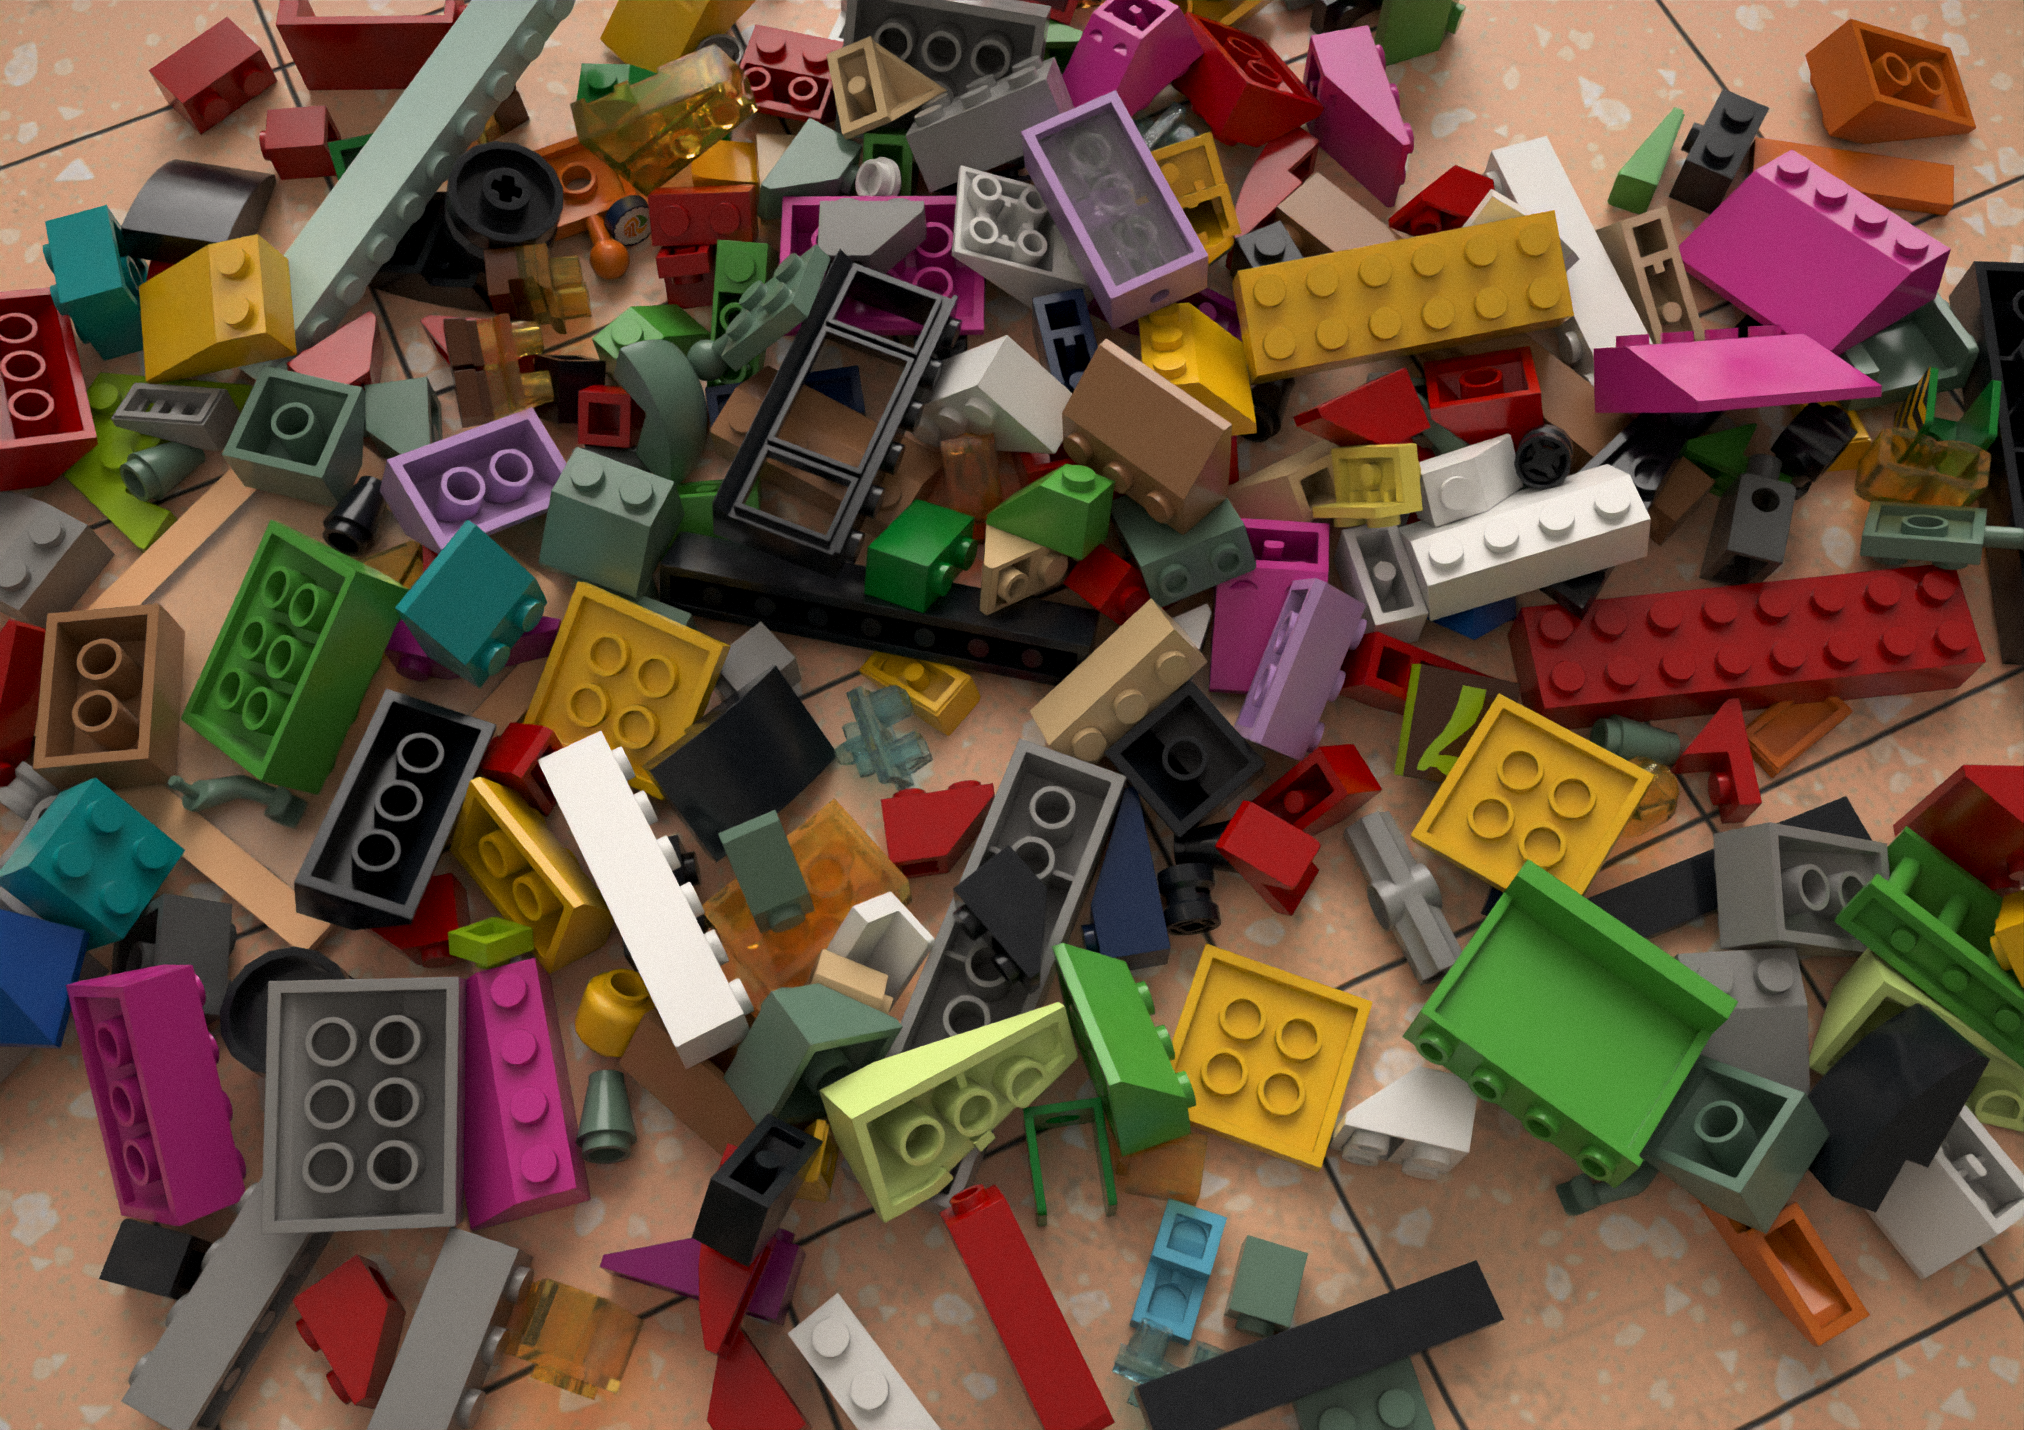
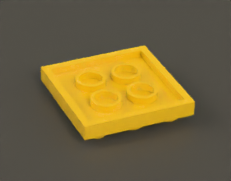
(625, 676)
(1531, 795)
(1267, 1055)

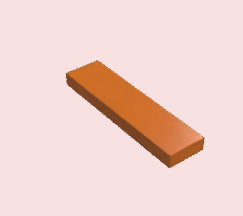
(1885, 179)

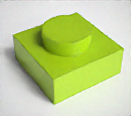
(491, 942)

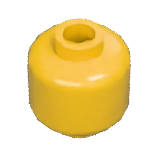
(612, 1011)

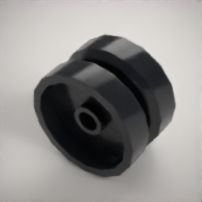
(500, 200)
(246, 999)

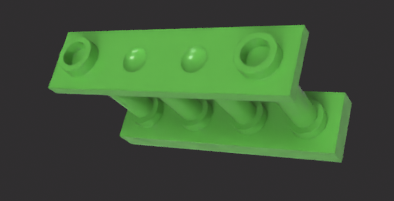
(1937, 931)

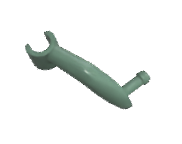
(204, 794)
(1582, 1195)

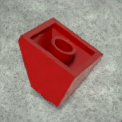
(1485, 394)

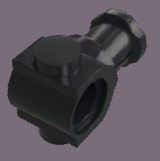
(1812, 444)

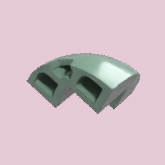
(674, 405)

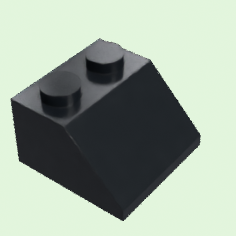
(1186, 760)

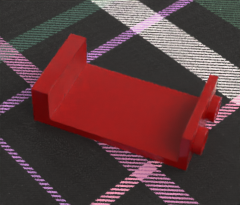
(361, 49)

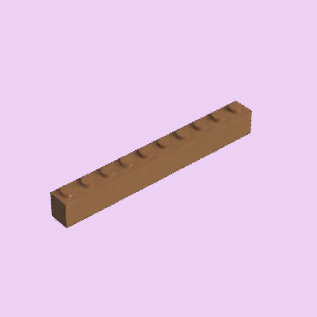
(1329, 221)

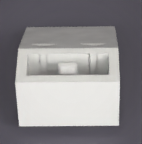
(1012, 238)

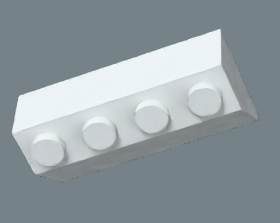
(1529, 541)

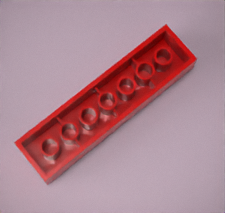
(1747, 642)

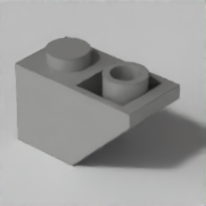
(871, 231)

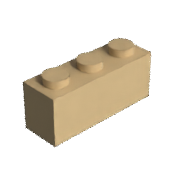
(1118, 685)

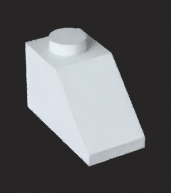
(1467, 481)

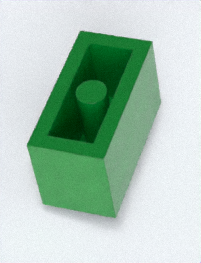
(920, 555)

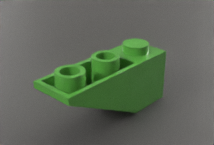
(736, 269)

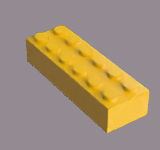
(1402, 297)

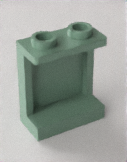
(1906, 350)
(1187, 563)

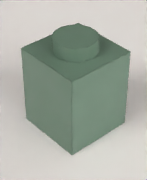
(1265, 1287)

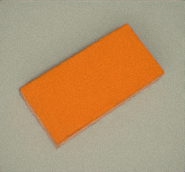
(1790, 730)

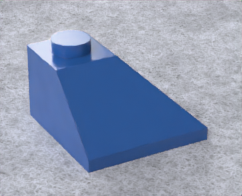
(34, 971)

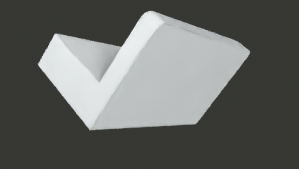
(884, 938)

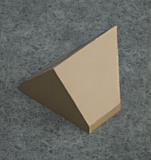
(875, 86)

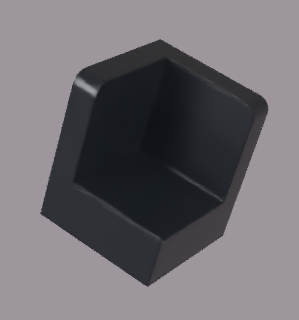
(567, 377)
(154, 1259)

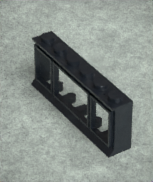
(884, 453)

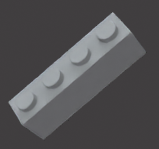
(223, 1321)
(455, 1336)

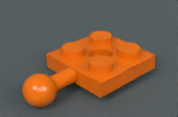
(587, 207)

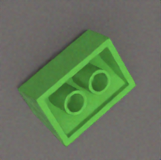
(1416, 27)
(1123, 1049)

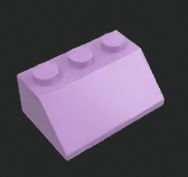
(482, 475)
(1301, 668)

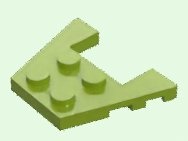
(98, 472)

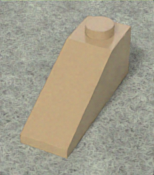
(1653, 272)

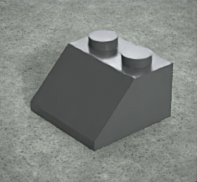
(182, 933)

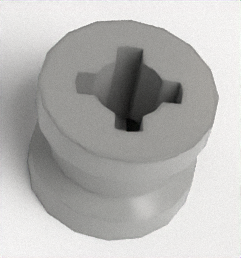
(26, 791)

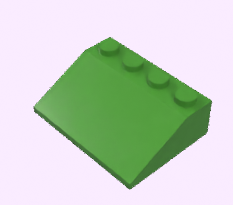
(294, 659)

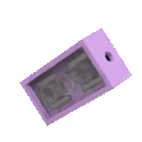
(1115, 210)

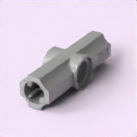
(1403, 896)

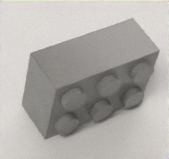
(986, 122)

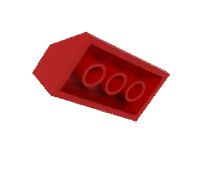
(42, 392)

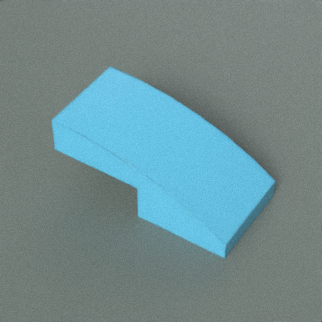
(1179, 1269)

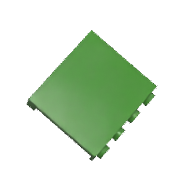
(1570, 1023)

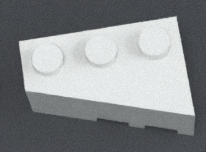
(996, 392)

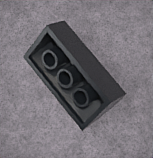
(391, 815)

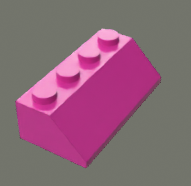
(158, 1093)
(517, 1100)

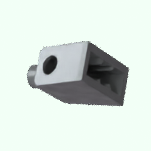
(1750, 525)

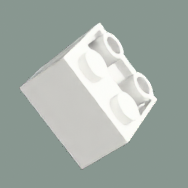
(1413, 1122)
(1954, 1203)

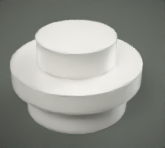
(878, 178)

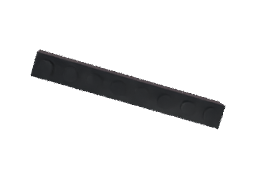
(745, 586)

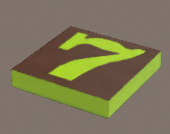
(1441, 718)

